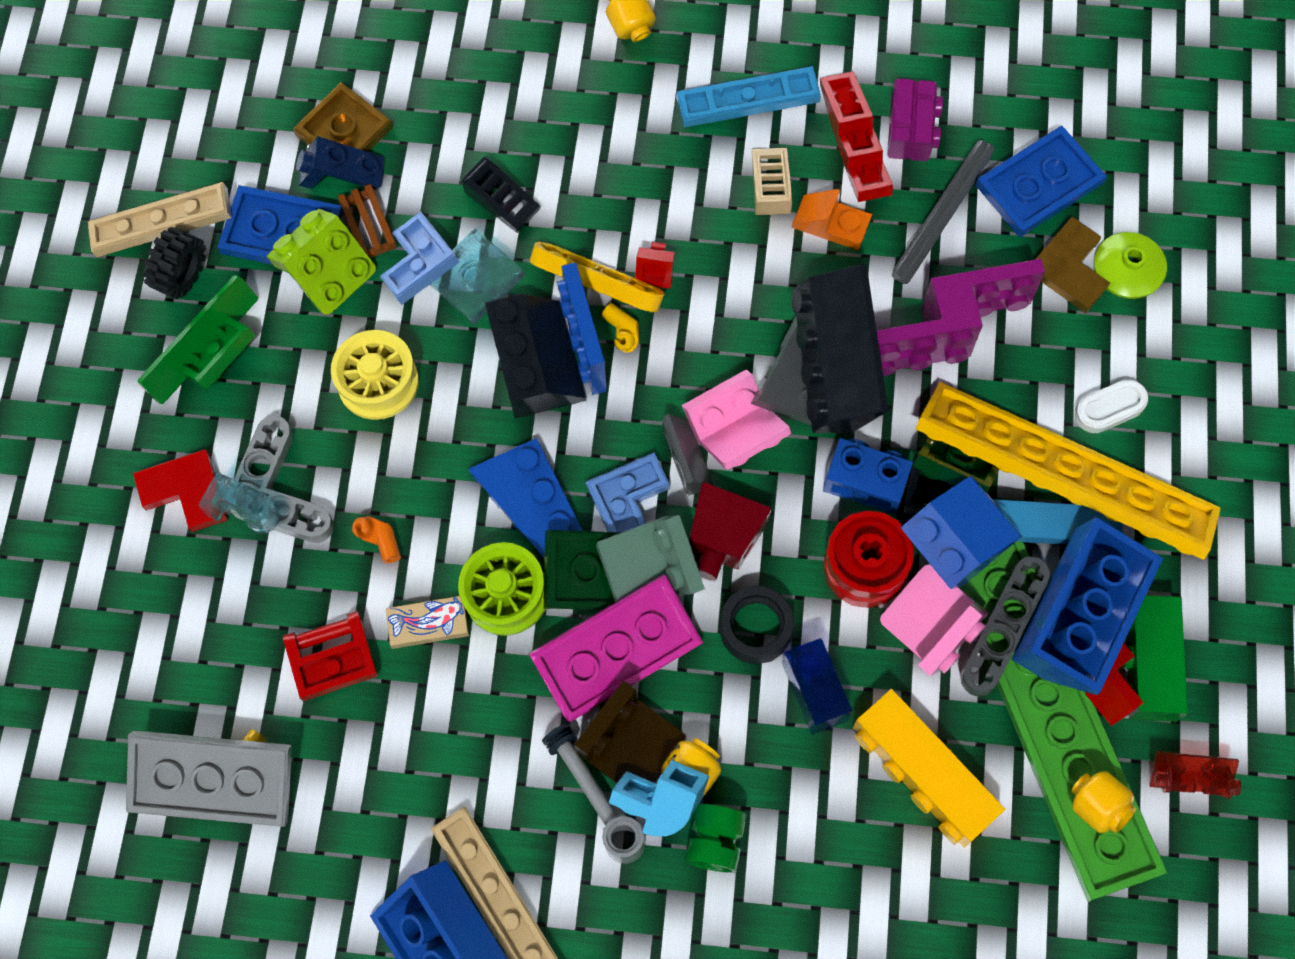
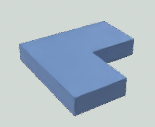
(426, 259)
(622, 488)

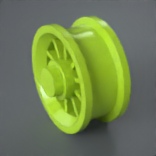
(502, 589)

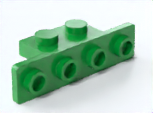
(205, 344)

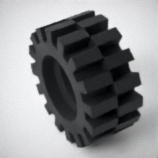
(174, 262)

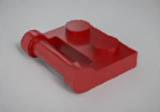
(332, 667)

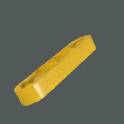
(599, 277)

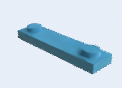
(748, 96)
(1049, 521)

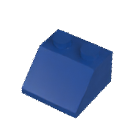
(961, 532)

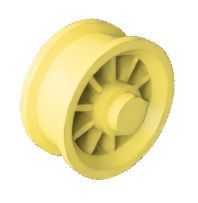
(375, 374)

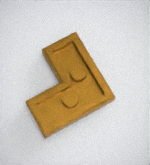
(1065, 269)

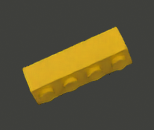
(927, 768)

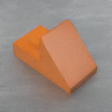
(826, 218)

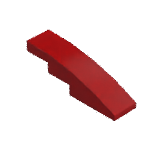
(855, 136)

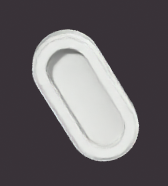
(1111, 406)

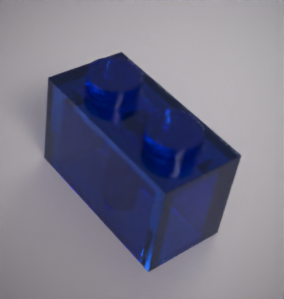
(816, 686)

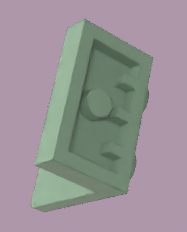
(647, 553)

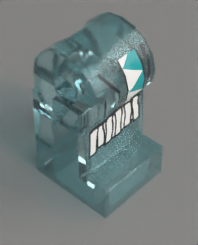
(241, 502)

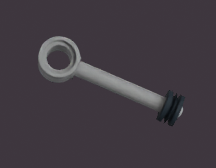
(561, 741)

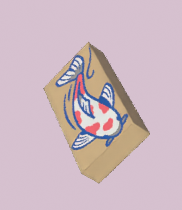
(426, 622)

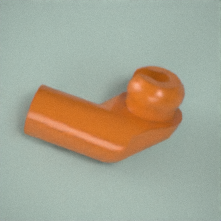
(379, 534)

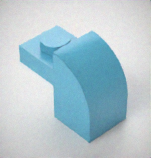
(665, 804)

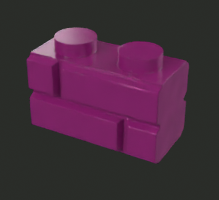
(913, 120)

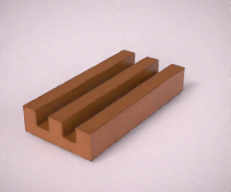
(358, 198)

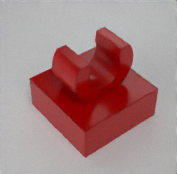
(655, 265)

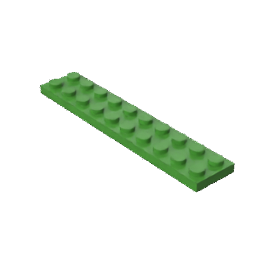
(1062, 744)

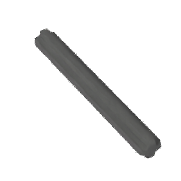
(942, 212)

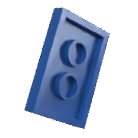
(1040, 181)
(262, 219)
(581, 329)

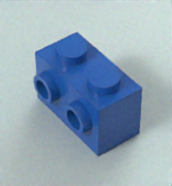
(867, 475)

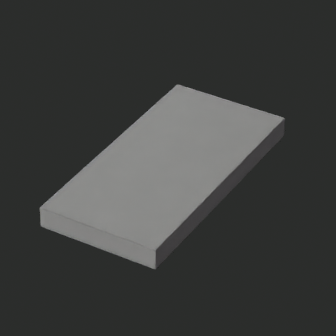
(208, 778)

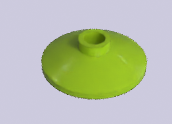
(1129, 278)

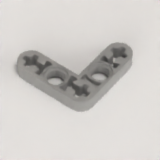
(265, 483)

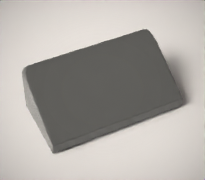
(686, 454)

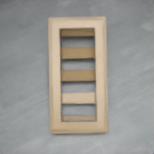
(777, 202)

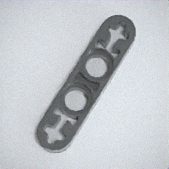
(1001, 623)

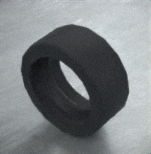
(759, 595)

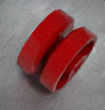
(871, 580)

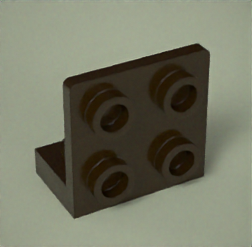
(628, 738)

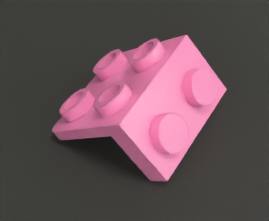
(934, 620)

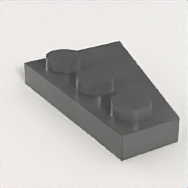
(784, 387)

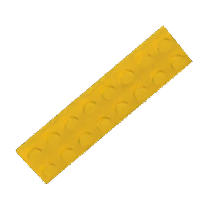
(1070, 470)

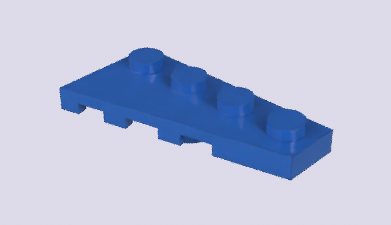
(527, 492)

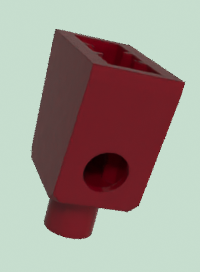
(725, 529)

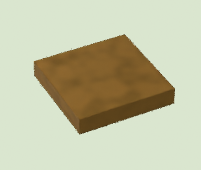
(344, 119)

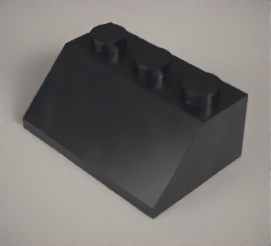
(534, 354)

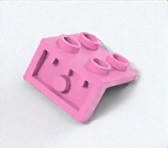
(729, 423)

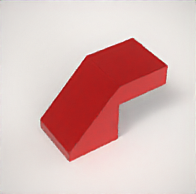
(1117, 696)

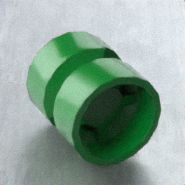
(715, 838)

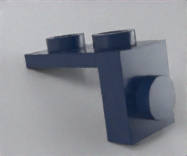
(338, 161)

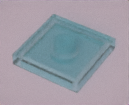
(478, 278)

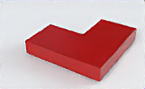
(181, 480)

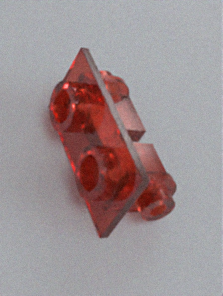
(1195, 774)

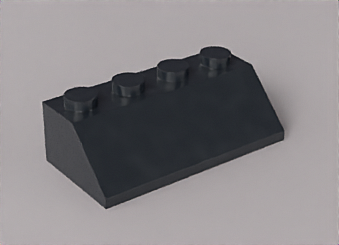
(839, 350)

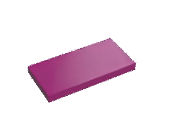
(615, 646)

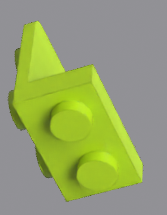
(323, 260)

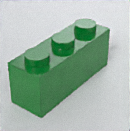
(1159, 660)

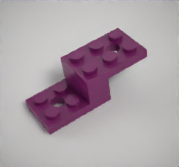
(954, 315)

